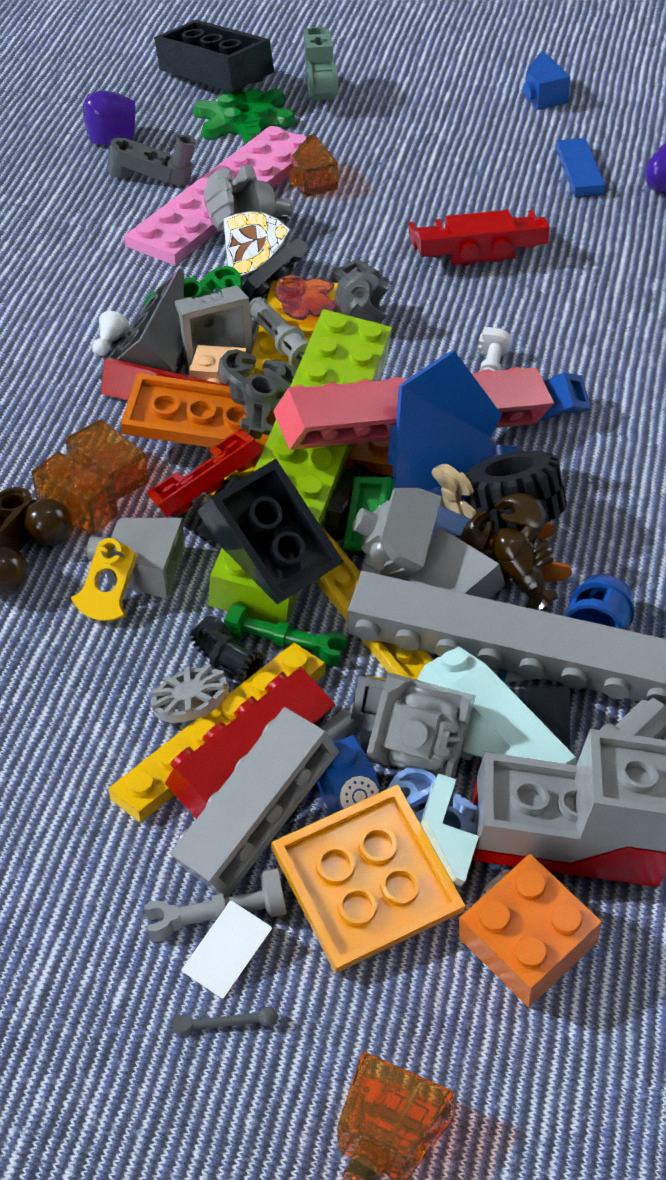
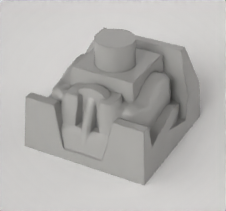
(215, 322)
(398, 532)
(420, 726)

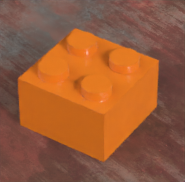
(529, 930)

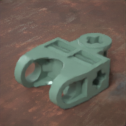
(320, 70)

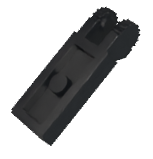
(275, 268)

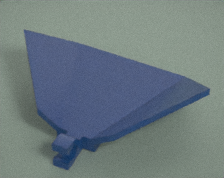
(441, 421)

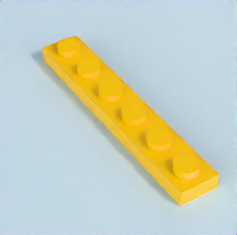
(144, 786)

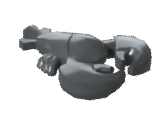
(257, 393)

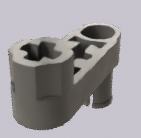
(132, 156)

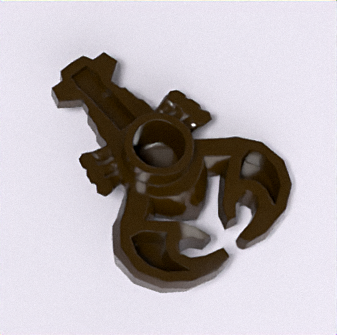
(515, 549)

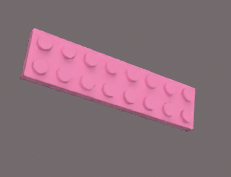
(184, 221)

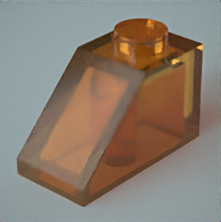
(313, 168)

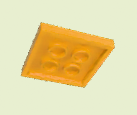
(367, 878)

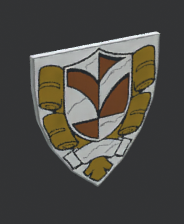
(252, 240)

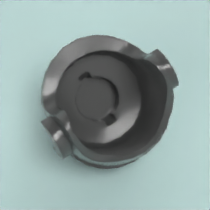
(360, 295)

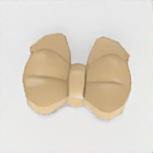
(453, 486)

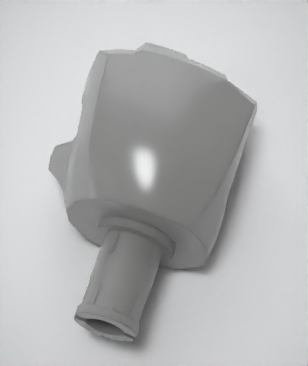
(243, 194)

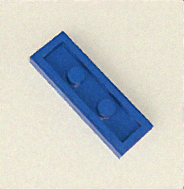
(580, 167)

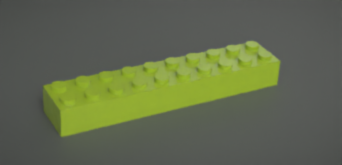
(340, 352)

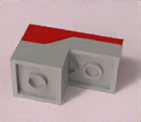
(579, 818)

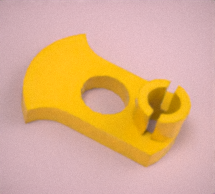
(100, 604)

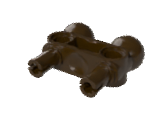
(26, 519)

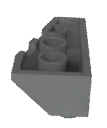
(156, 335)

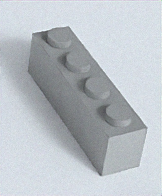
(254, 802)

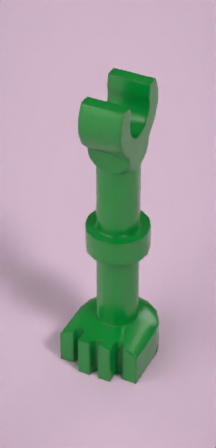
(321, 645)

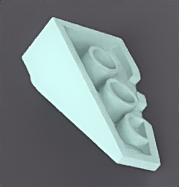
(498, 718)

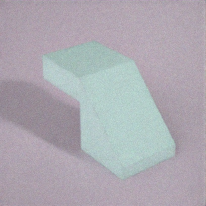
(451, 844)

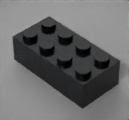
(214, 55)

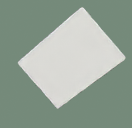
(226, 949)

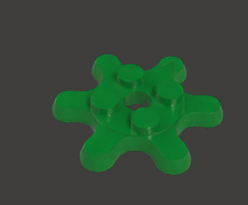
(258, 113)

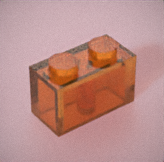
(110, 455)
(82, 490)

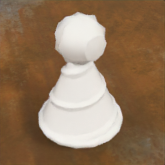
(112, 328)

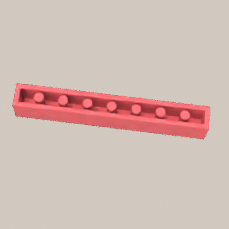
(368, 408)

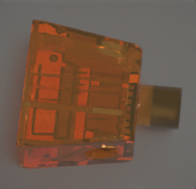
(390, 1120)

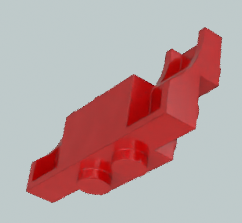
(479, 236)

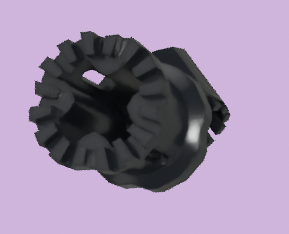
(223, 650)

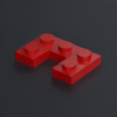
(231, 454)

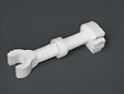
(494, 344)

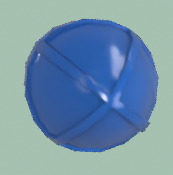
(603, 601)

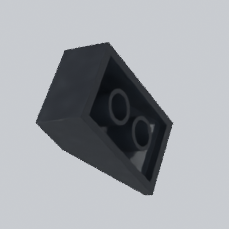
(270, 532)

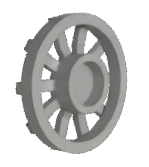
(189, 694)

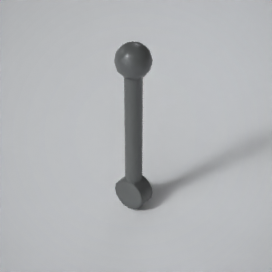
(184, 1025)

